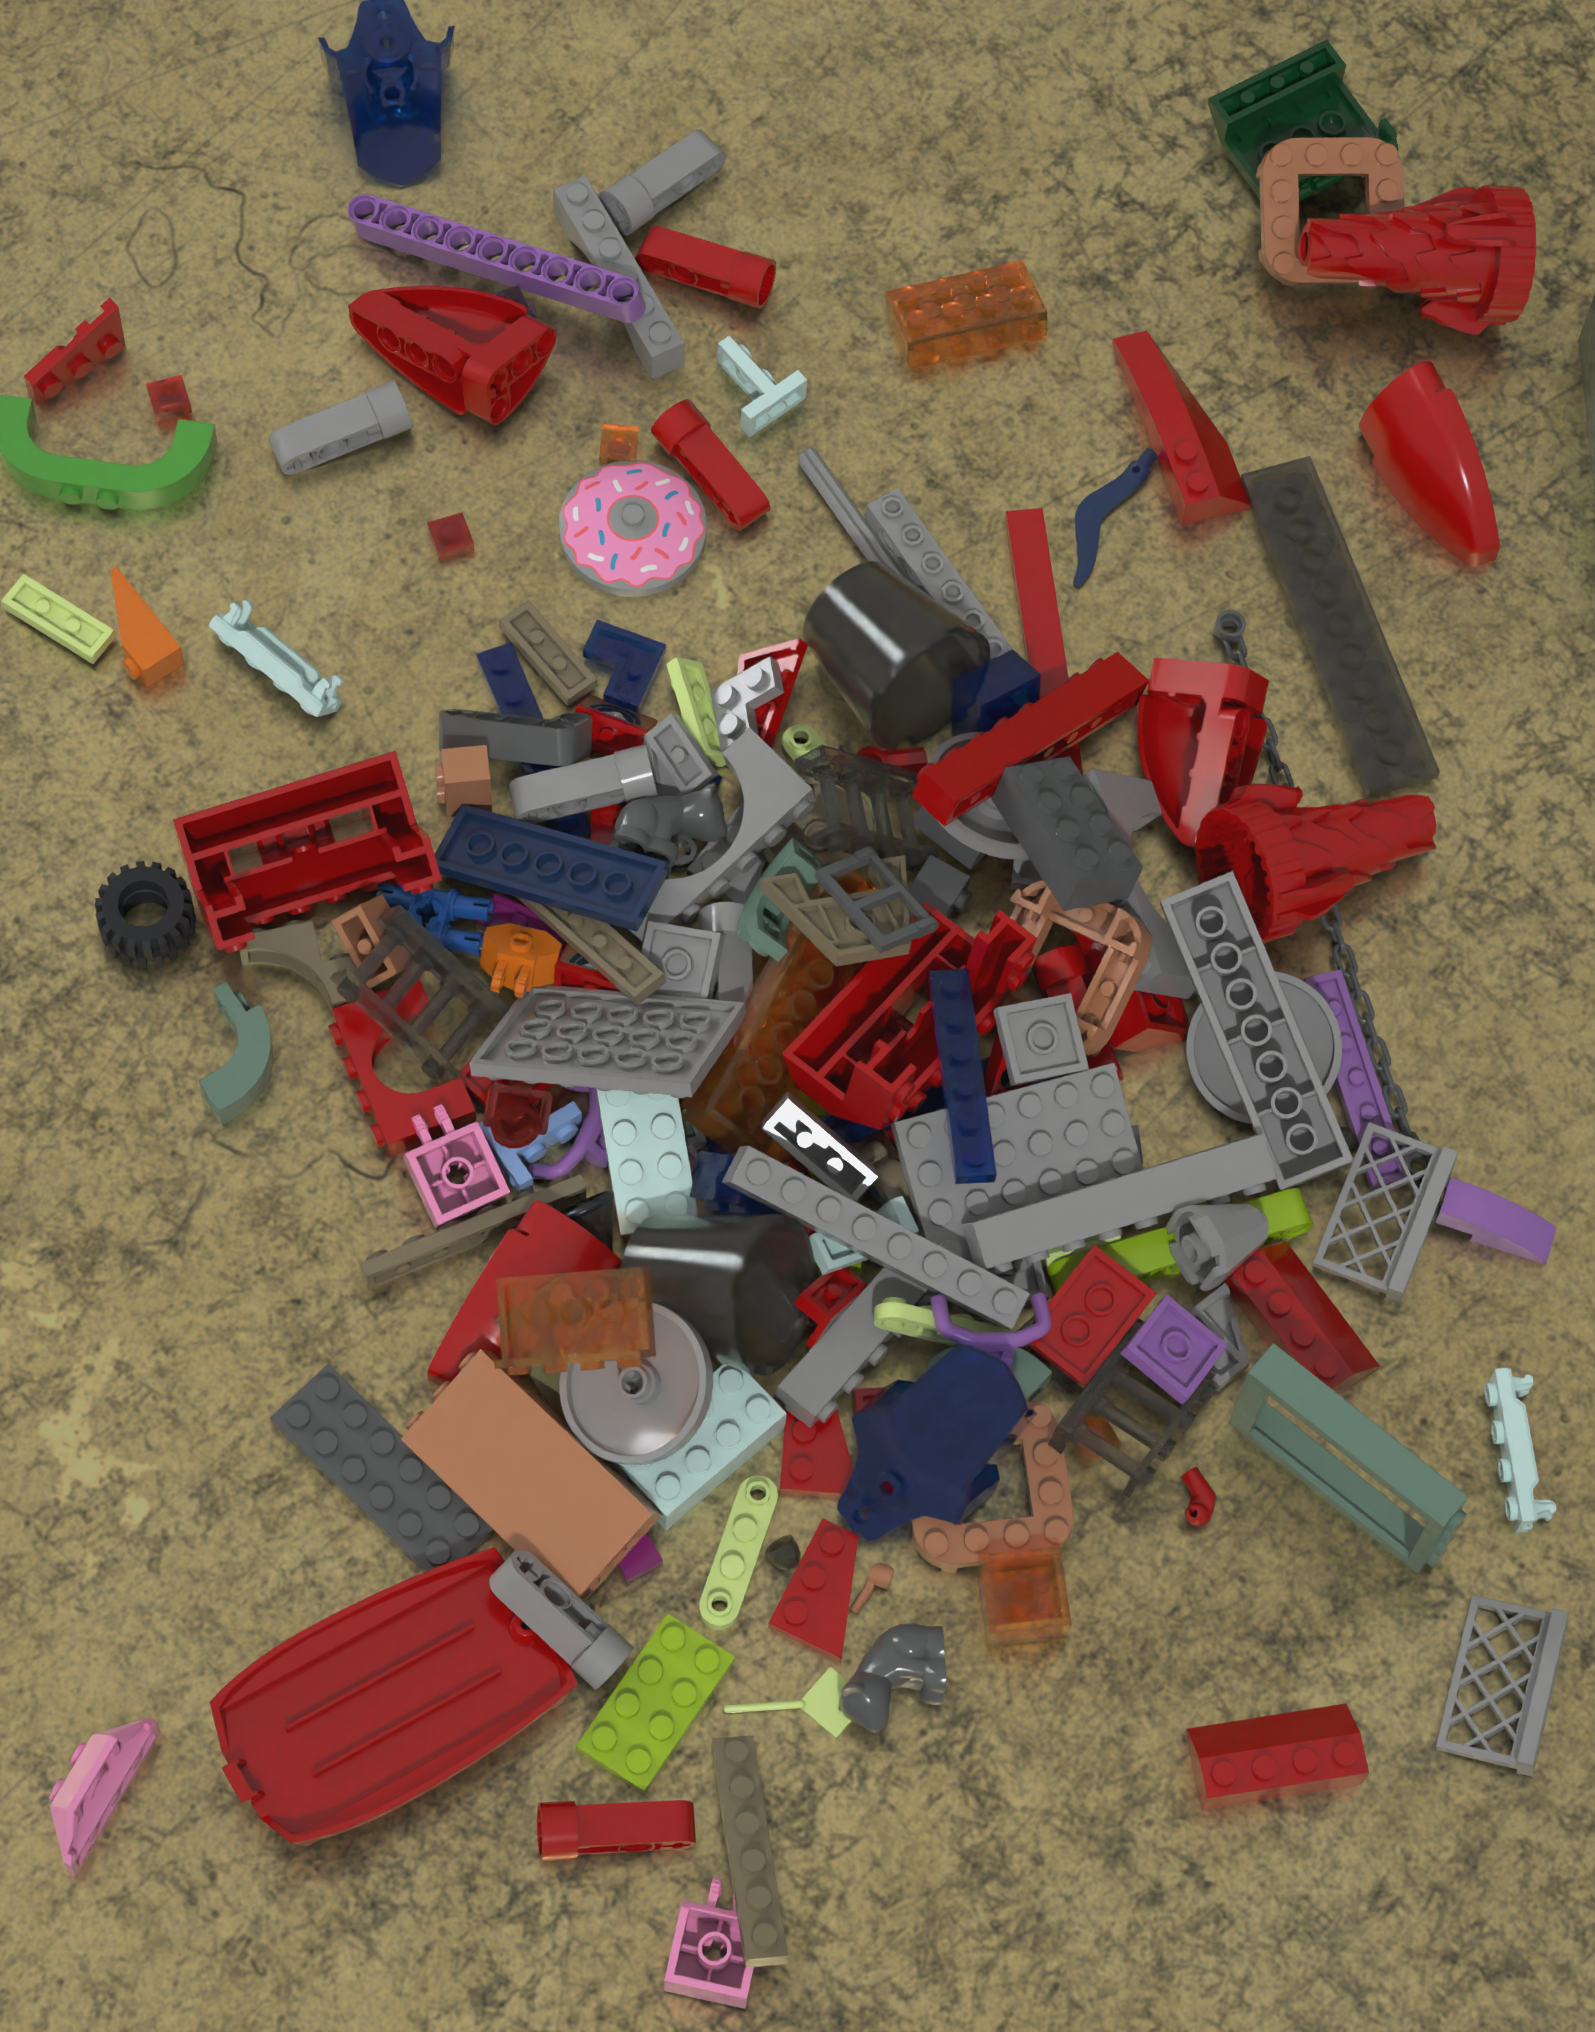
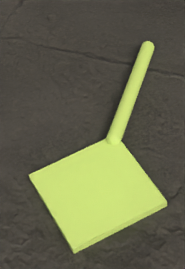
(819, 1703)

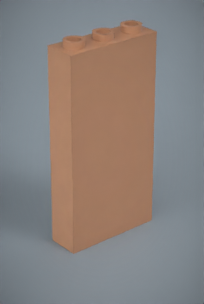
(529, 1474)

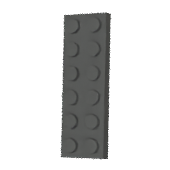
(380, 1472)

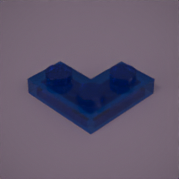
(633, 660)

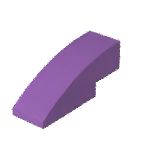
(1495, 1221)

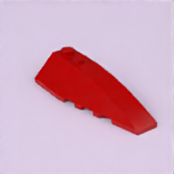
(1188, 444)

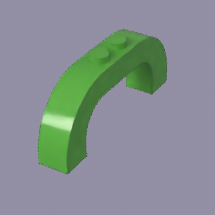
(98, 481)

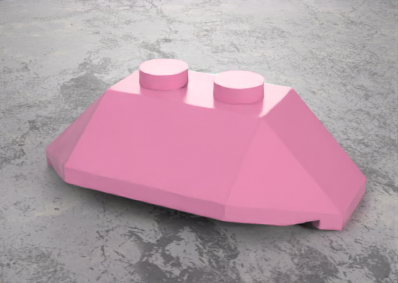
(96, 1786)

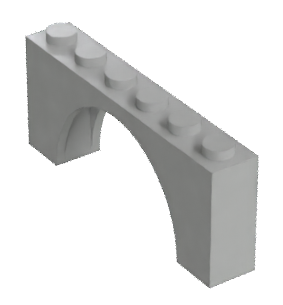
(772, 802)
(1131, 805)

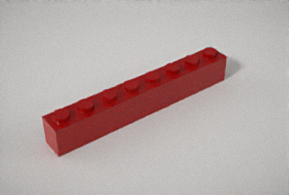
(1032, 735)

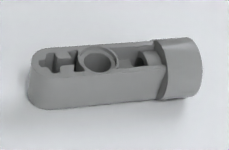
(661, 181)
(341, 429)
(583, 786)
(735, 970)
(560, 1617)

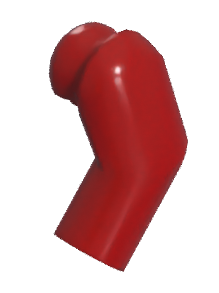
(1202, 1499)

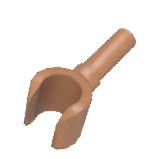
(878, 1575)

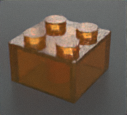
(1023, 1596)

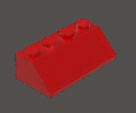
(1148, 1017)
(1299, 1317)
(1277, 1756)

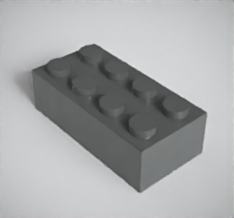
(1067, 833)

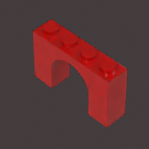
(390, 1109)

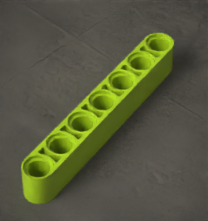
(1149, 1253)

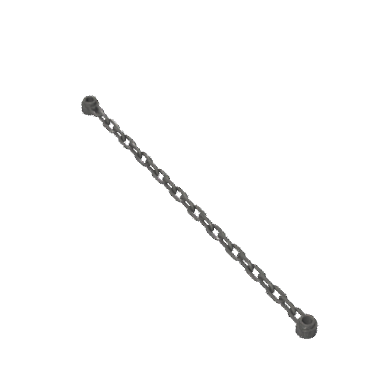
(1237, 622)

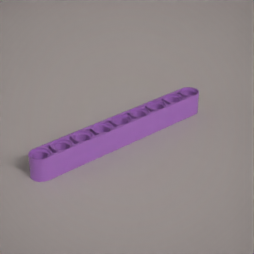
(506, 269)

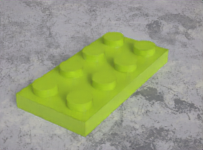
(655, 1703)

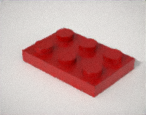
(1091, 1315)

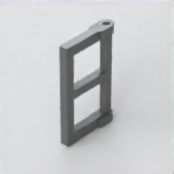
(826, 876)

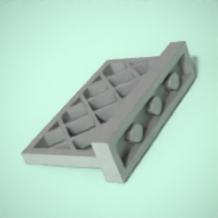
(1417, 1223)
(1538, 1690)

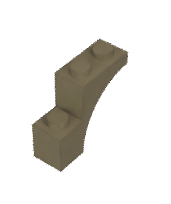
(297, 949)

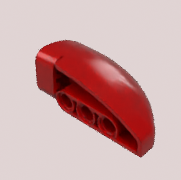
(457, 344)
(1432, 463)
(1199, 737)
(538, 1246)

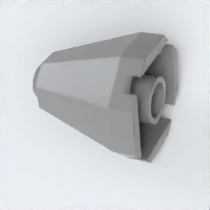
(1215, 1240)

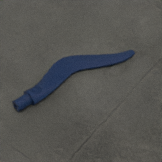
(1098, 504)

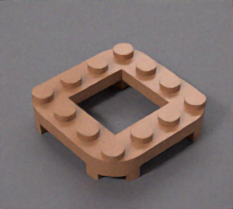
(1279, 193)
(1120, 967)
(1050, 1501)

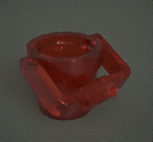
(513, 1116)

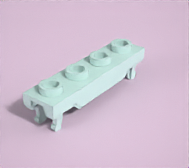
(277, 660)
(1518, 1460)

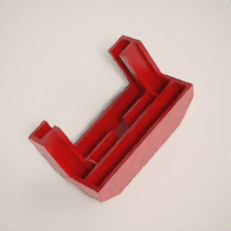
(299, 852)
(873, 1062)

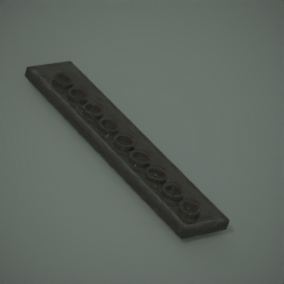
(1339, 627)

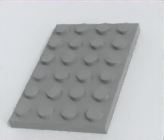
(609, 1041)
(1043, 1143)

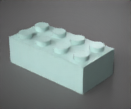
(645, 1156)
(734, 1430)

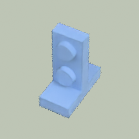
(562, 1127)

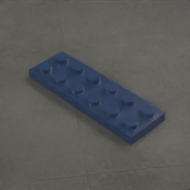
(550, 867)

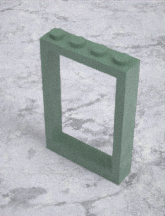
(1362, 1443)

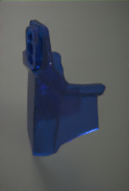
(391, 92)
(934, 1442)

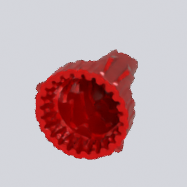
(1458, 250)
(1306, 858)

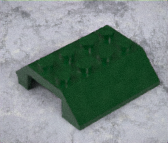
(1291, 101)

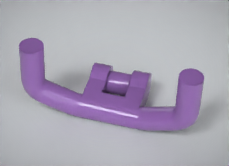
(583, 1145)
(996, 1343)

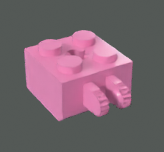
(461, 1148)
(698, 1931)

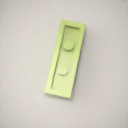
(58, 618)
(696, 705)

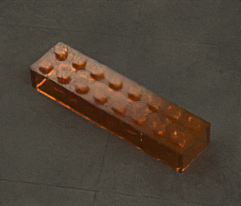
(783, 1002)

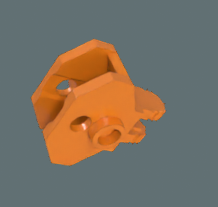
(519, 957)

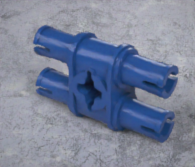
(448, 907)

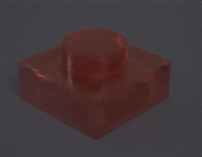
(169, 398)
(450, 536)

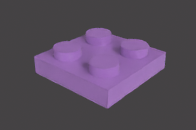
(1174, 1349)

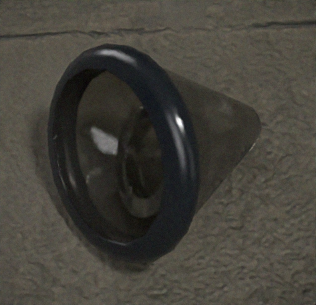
(595, 1216)

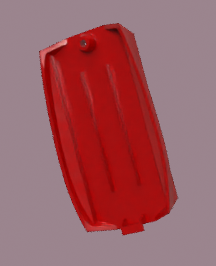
(384, 1701)

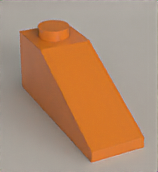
(146, 642)

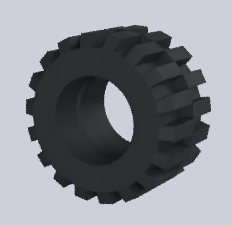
(138, 887)

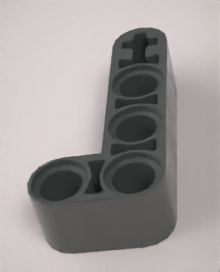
(519, 738)

